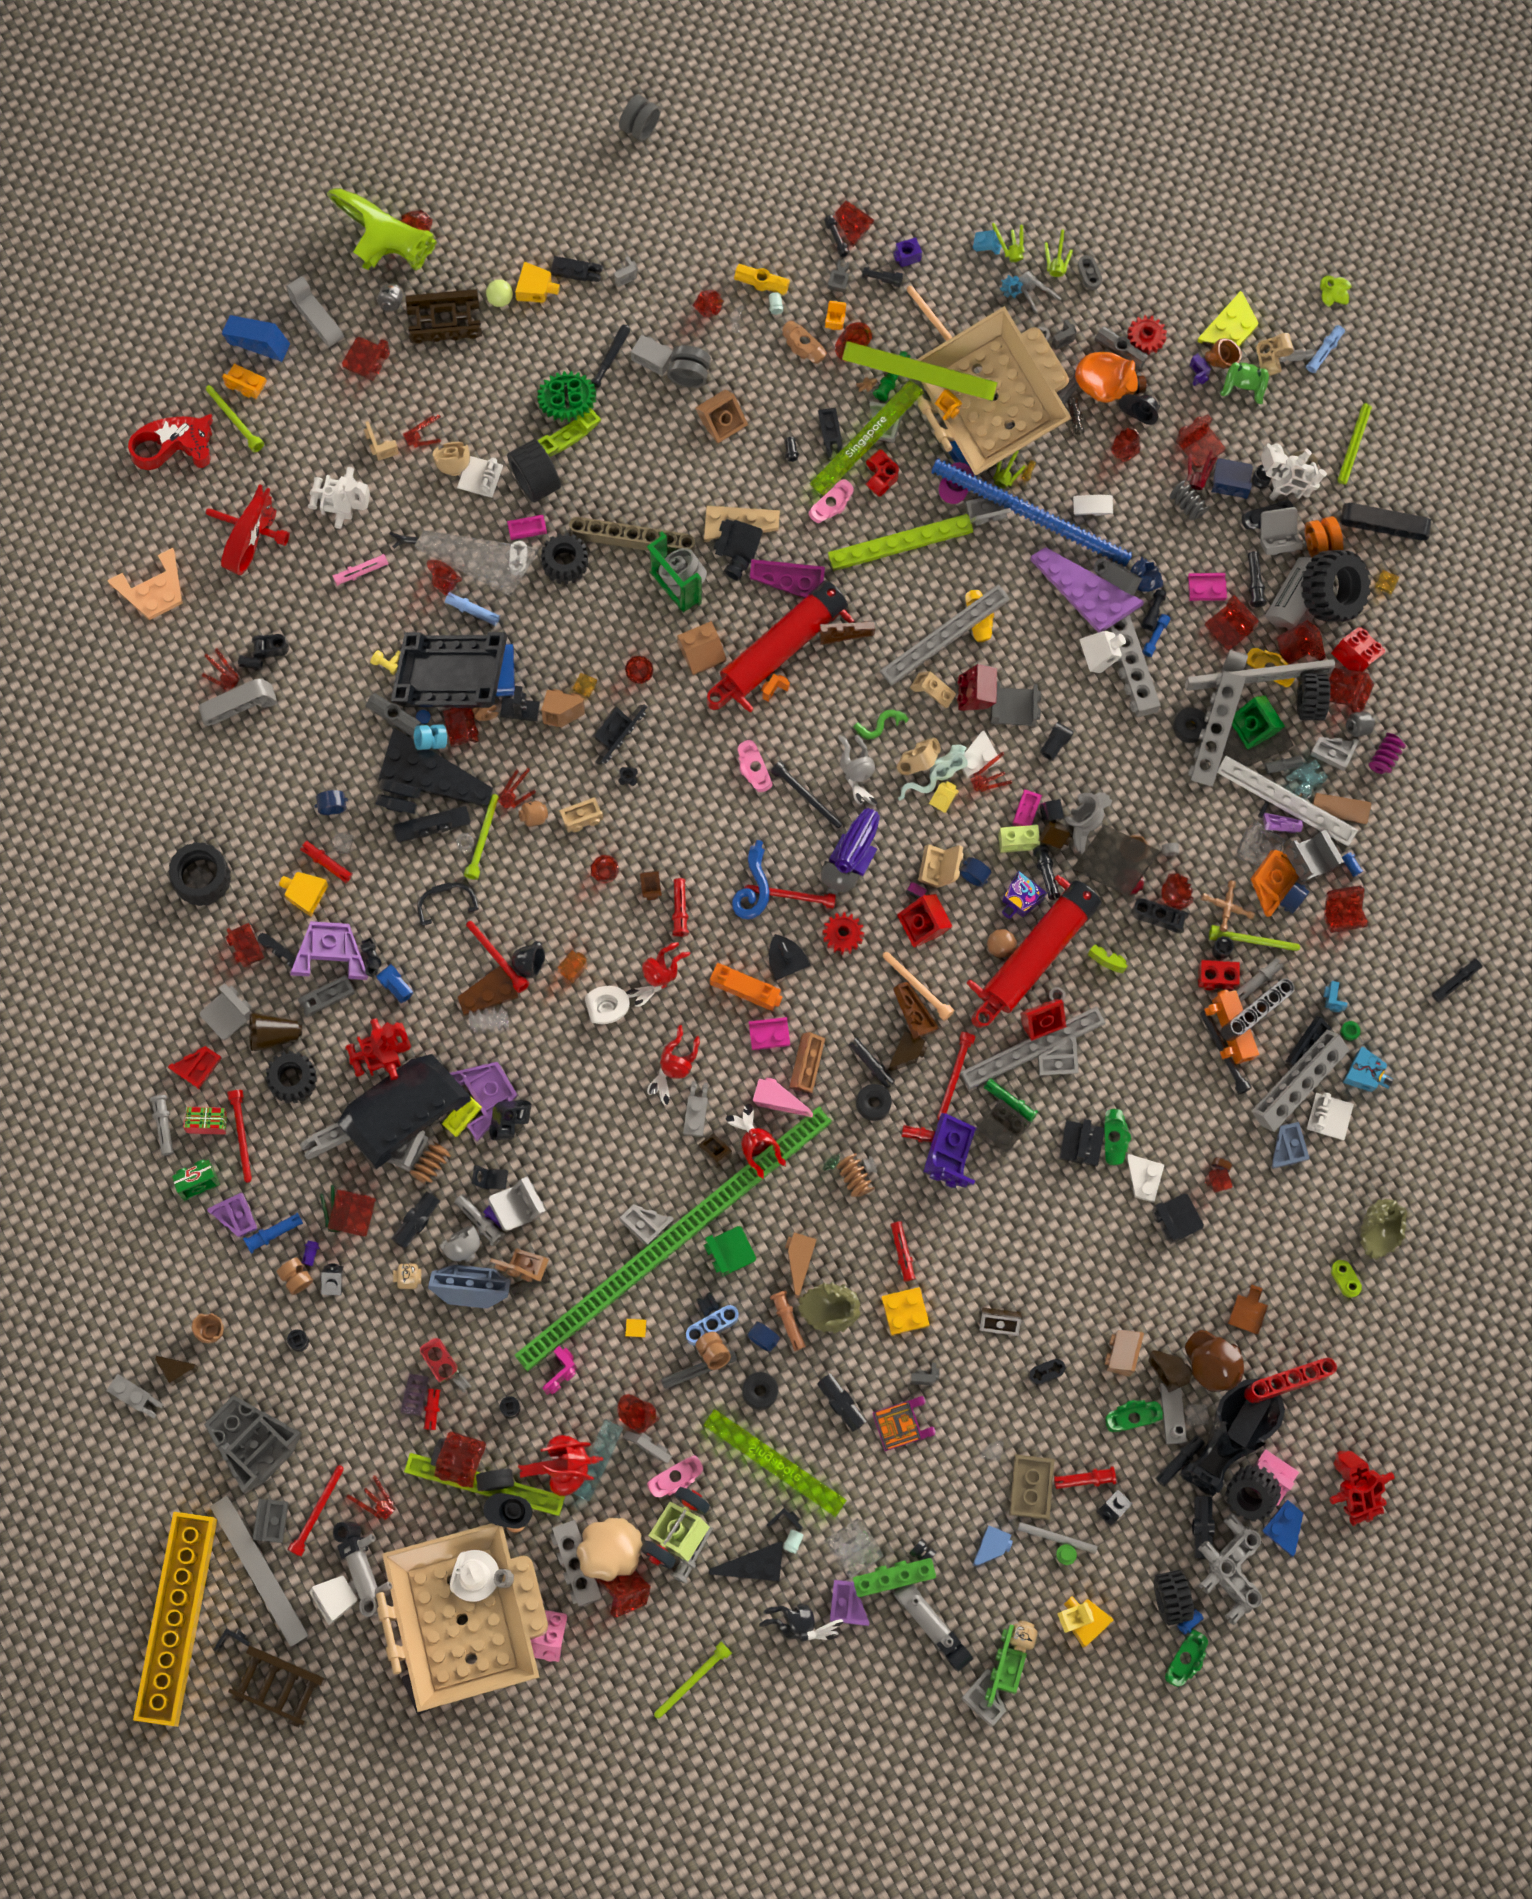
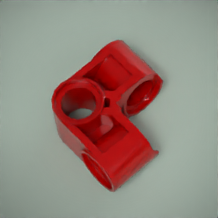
(881, 464)

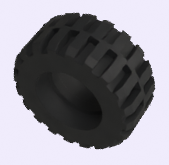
(1352, 589)

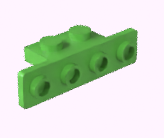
(895, 1577)
(1008, 1670)

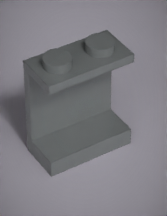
(1016, 706)
(1314, 856)

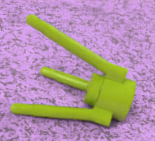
(1015, 251)
(1057, 267)
(1003, 478)

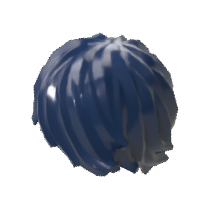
(1149, 573)

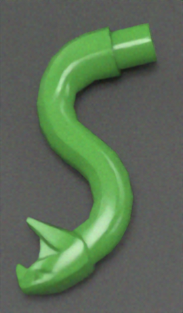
(864, 733)

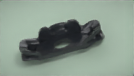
(1252, 518)

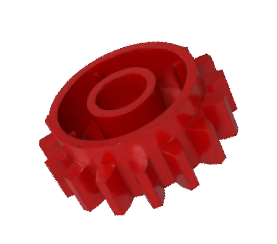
(1155, 332)
(839, 942)

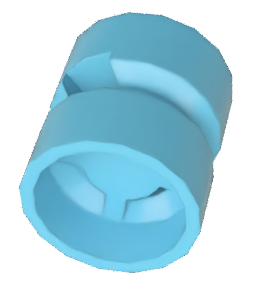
(430, 737)

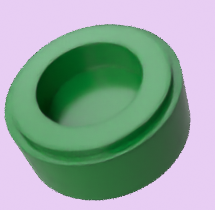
(1350, 1031)

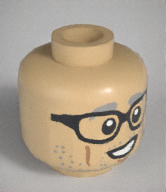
(407, 1276)
(1023, 1636)

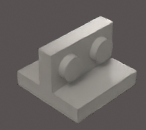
(410, 1152)

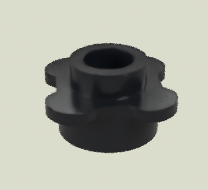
(632, 772)

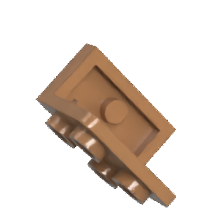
(525, 1264)

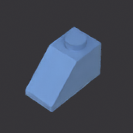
(992, 1545)

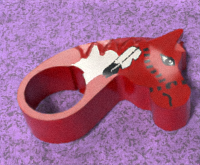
(174, 434)
(245, 534)

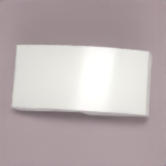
(1093, 505)

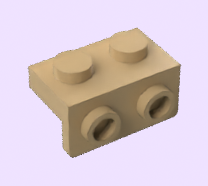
(581, 815)

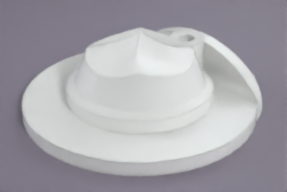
(606, 1004)
(473, 1576)

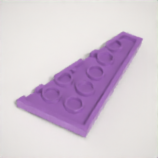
(1091, 595)

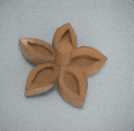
(867, 384)

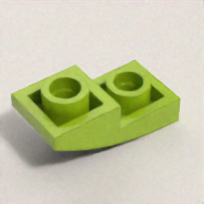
(1114, 962)

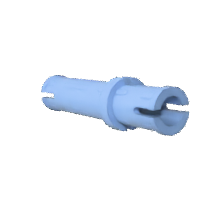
(1330, 343)
(471, 608)

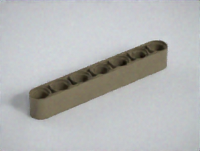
(624, 531)

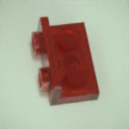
(460, 726)

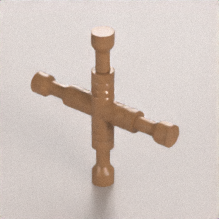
(1227, 906)

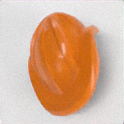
(1106, 376)

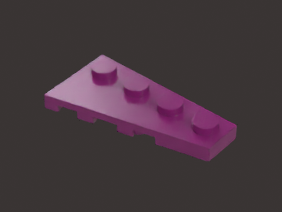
(788, 577)

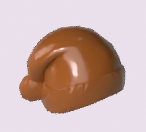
(1223, 354)

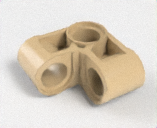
(1279, 347)
(920, 758)

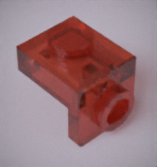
(1219, 1180)

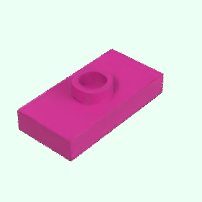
(527, 527)
(1027, 808)

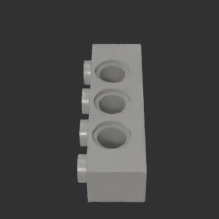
(560, 1534)

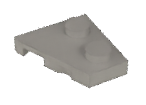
(976, 1700)

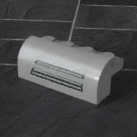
(1288, 606)

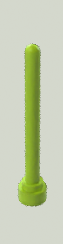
(254, 442)
(472, 871)
(1215, 933)
(720, 1653)

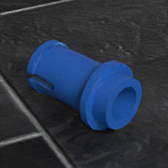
(1352, 864)
(1186, 1627)

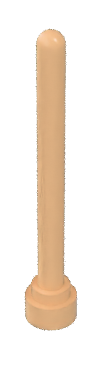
(927, 311)
(944, 1010)

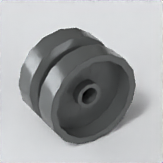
(639, 118)
(689, 366)

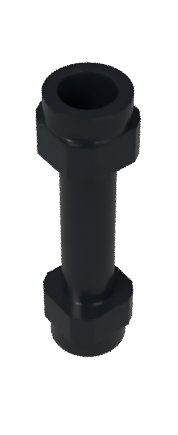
(842, 248)

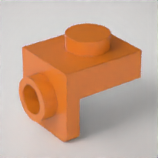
(770, 687)

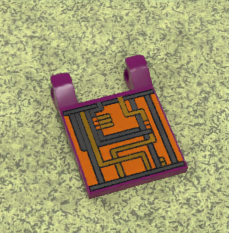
(899, 1425)

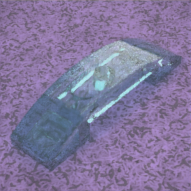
(603, 1447)

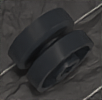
(398, 796)

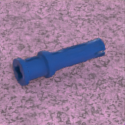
(264, 1236)

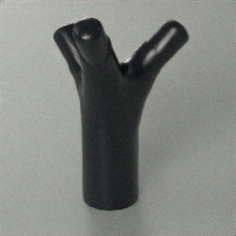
(403, 539)

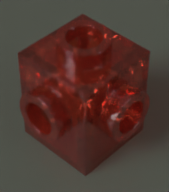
(708, 303)

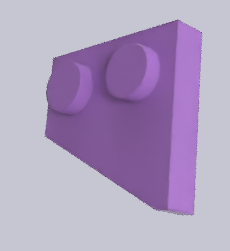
(1282, 823)
(235, 1215)
(847, 1605)

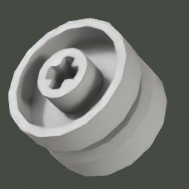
(685, 565)

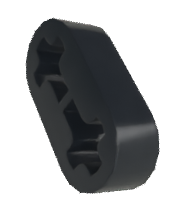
(1048, 1376)

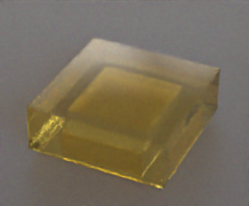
(1387, 582)
(585, 684)

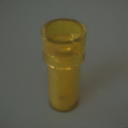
(1026, 476)

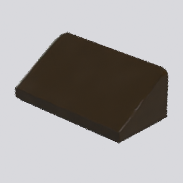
(1000, 1321)

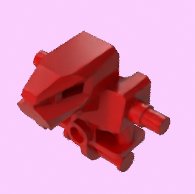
(380, 1049)
(1361, 1488)

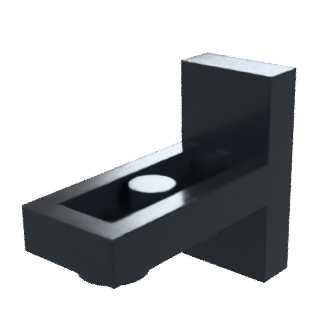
(519, 707)

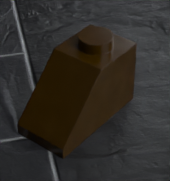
(1056, 834)
(907, 1052)
(1170, 1370)

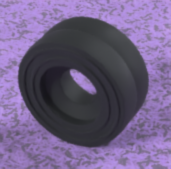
(1179, 726)
(878, 1092)
(752, 1382)
(495, 1480)

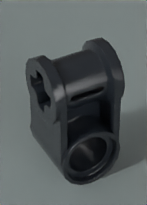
(265, 646)
(1051, 810)

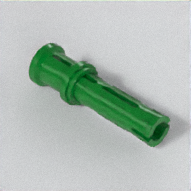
(887, 383)
(1018, 1105)

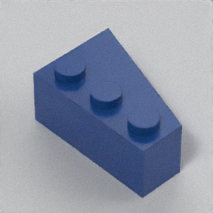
(256, 336)

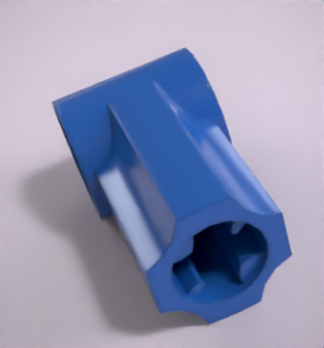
(392, 980)

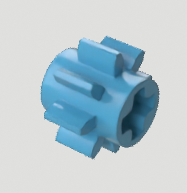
(1007, 283)

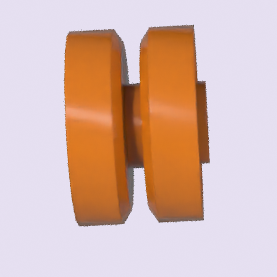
(1323, 535)

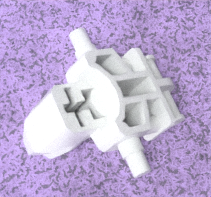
(1290, 473)
(340, 496)

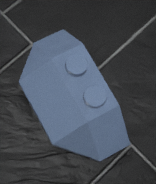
(469, 1286)

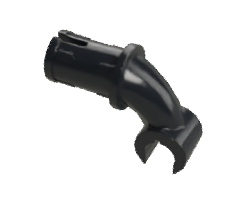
(373, 961)

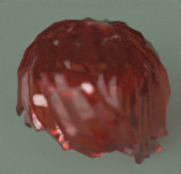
(1177, 892)

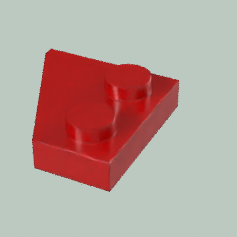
(196, 1067)

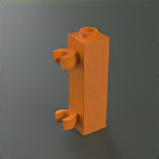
(746, 987)
(1227, 1006)

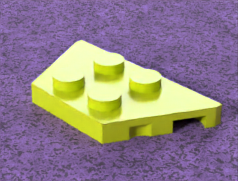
(1234, 323)

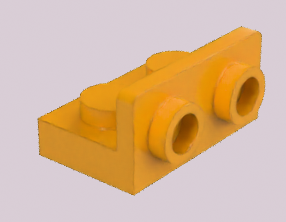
(244, 380)

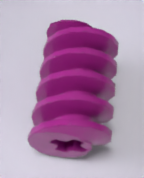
(1386, 753)

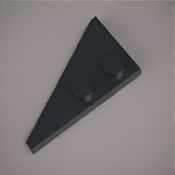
(758, 1565)

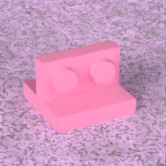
(1280, 1469)

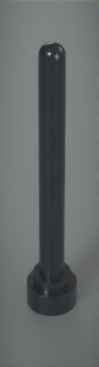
(780, 770)
(1242, 1085)

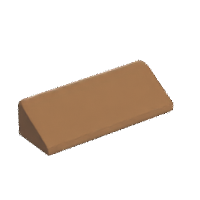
(1343, 808)
(807, 1062)

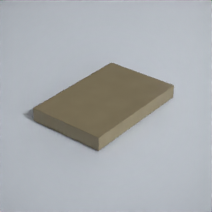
(1031, 1487)

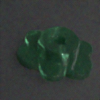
(832, 1162)

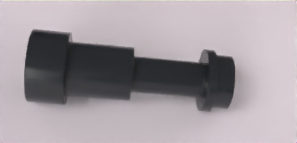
(886, 277)
(1150, 621)

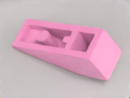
(773, 1096)

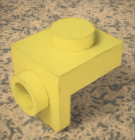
(944, 796)
(1075, 1617)

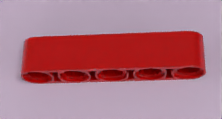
(1283, 1384)

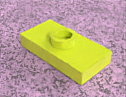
(458, 1120)

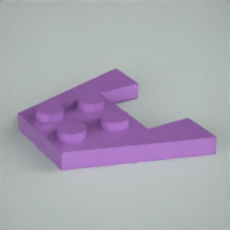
(330, 943)
(488, 1086)

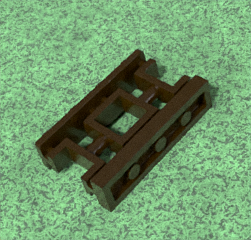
(439, 303)

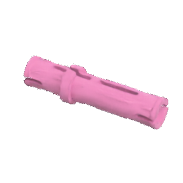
(339, 578)

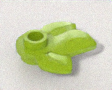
(1336, 292)

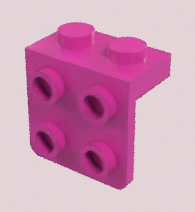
(567, 1373)

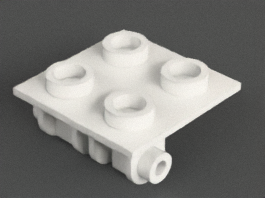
(481, 476)
(1330, 1116)

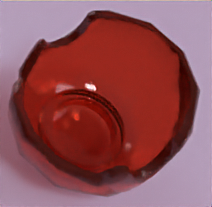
(639, 669)
(604, 869)

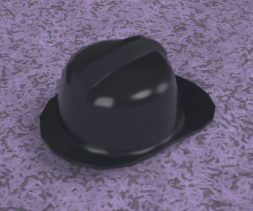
(1141, 408)
(507, 1510)

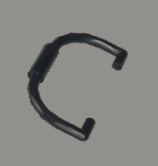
(441, 888)

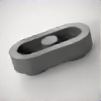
(1089, 274)

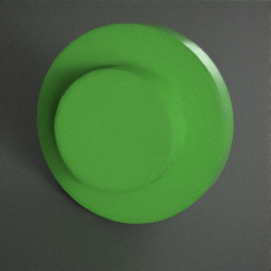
(1066, 1554)

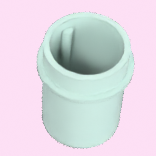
(775, 303)
(793, 1541)

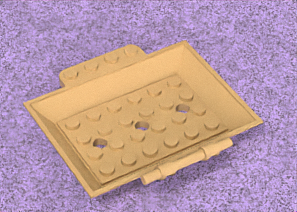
(1026, 390)
(428, 1615)

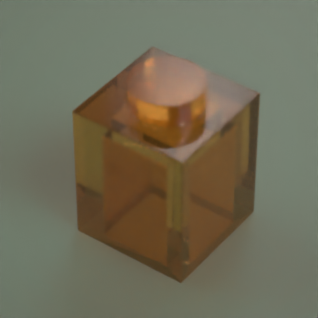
(573, 966)

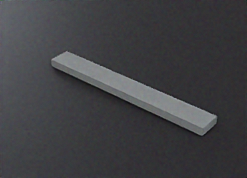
(944, 635)
(1264, 674)
(1030, 1049)
(259, 1571)

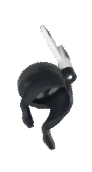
(801, 1624)

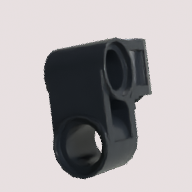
(505, 1117)

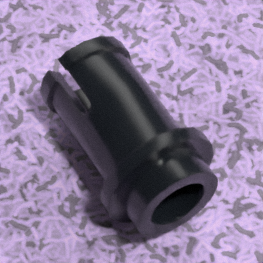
(791, 449)
(250, 662)

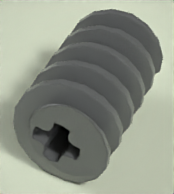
(1188, 501)

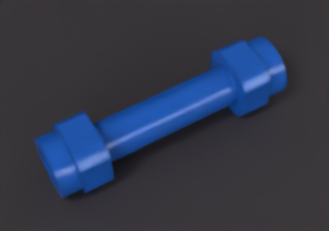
(1150, 647)

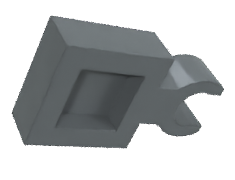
(839, 278)

